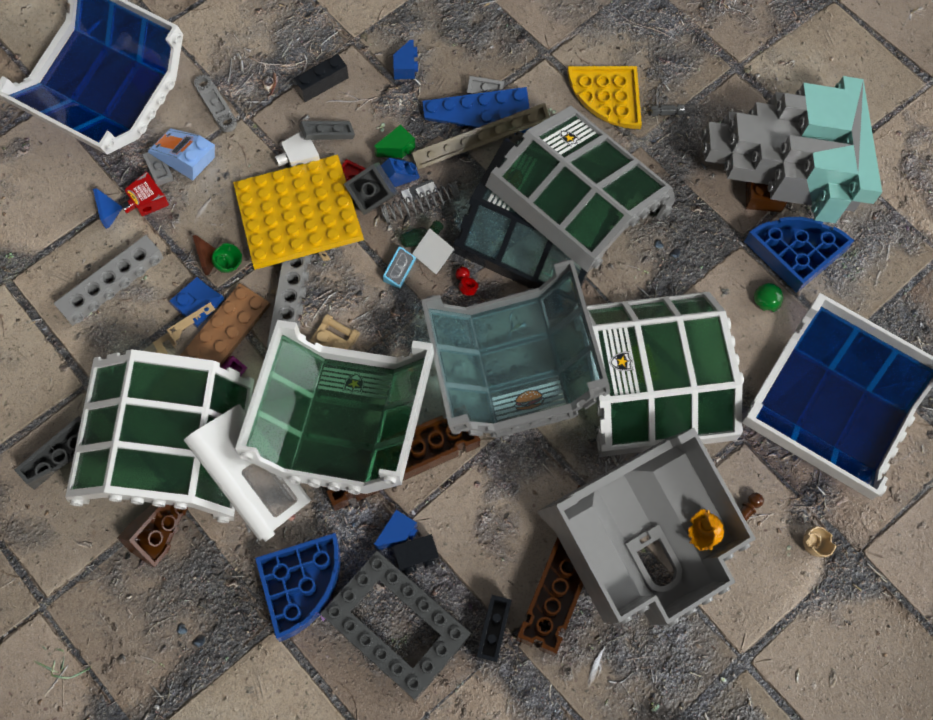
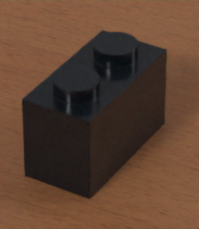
(416, 554)

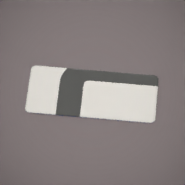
(423, 187)

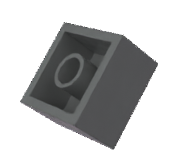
(371, 188)

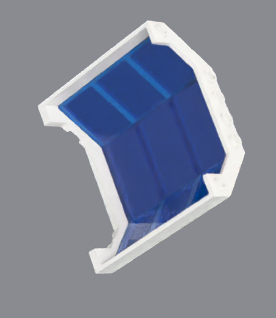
(102, 73)
(842, 395)

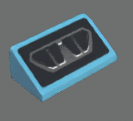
(399, 268)

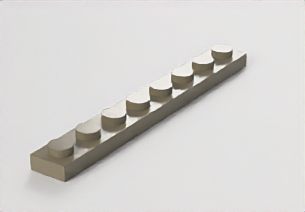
(480, 136)

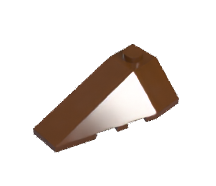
(152, 532)

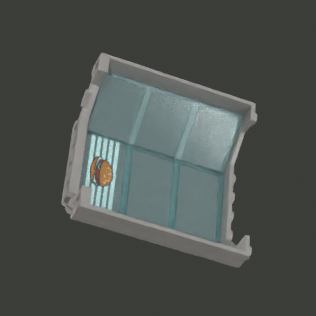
(517, 357)

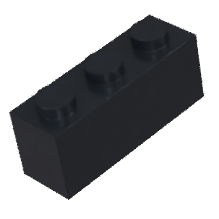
(321, 78)
(493, 630)

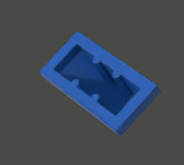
(107, 208)

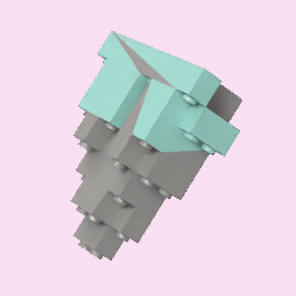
(804, 147)

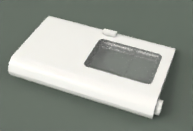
(255, 493)

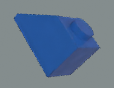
(397, 531)

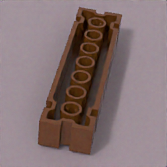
(429, 448)
(552, 602)

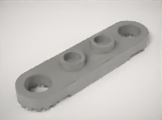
(215, 103)

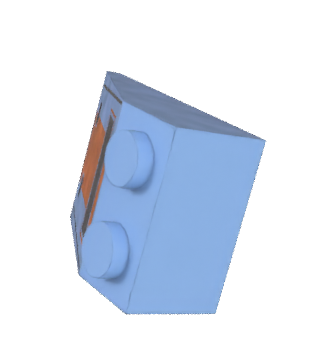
(184, 152)

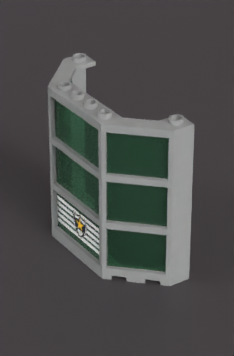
(578, 186)

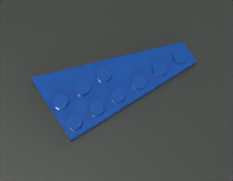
(478, 108)

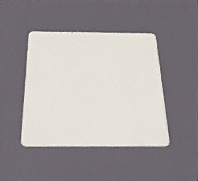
(433, 251)

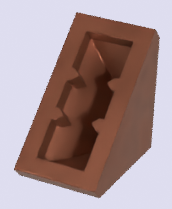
(205, 253)

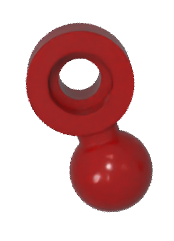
(467, 285)

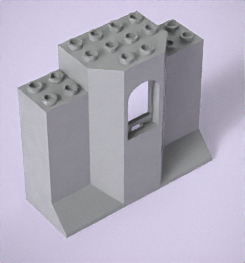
(654, 498)

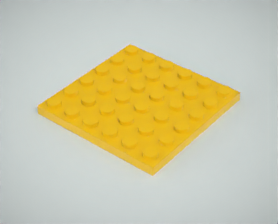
(297, 212)

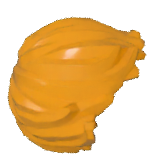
(705, 531)

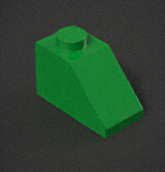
(395, 144)

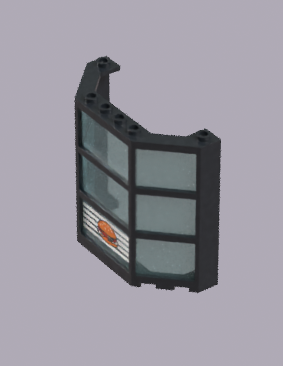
(504, 240)

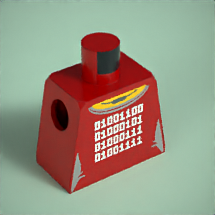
(144, 196)

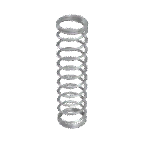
(454, 188)

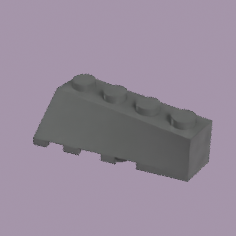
(50, 456)

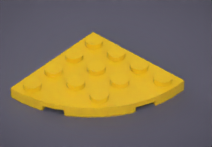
(608, 93)

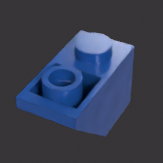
(404, 62)
(400, 171)

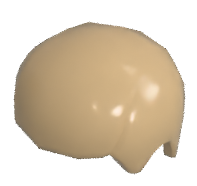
(818, 542)

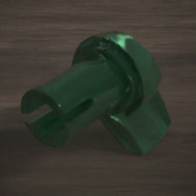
(414, 236)

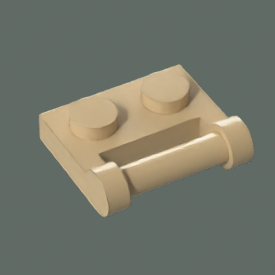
(327, 338)

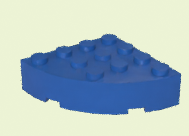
(798, 248)
(299, 583)

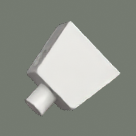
(297, 151)

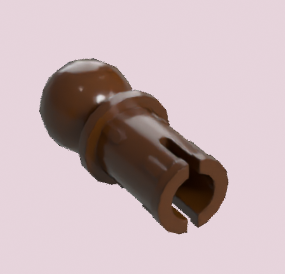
(754, 501)

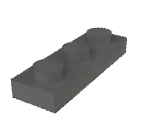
(326, 130)

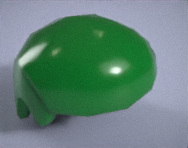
(226, 258)
(768, 297)

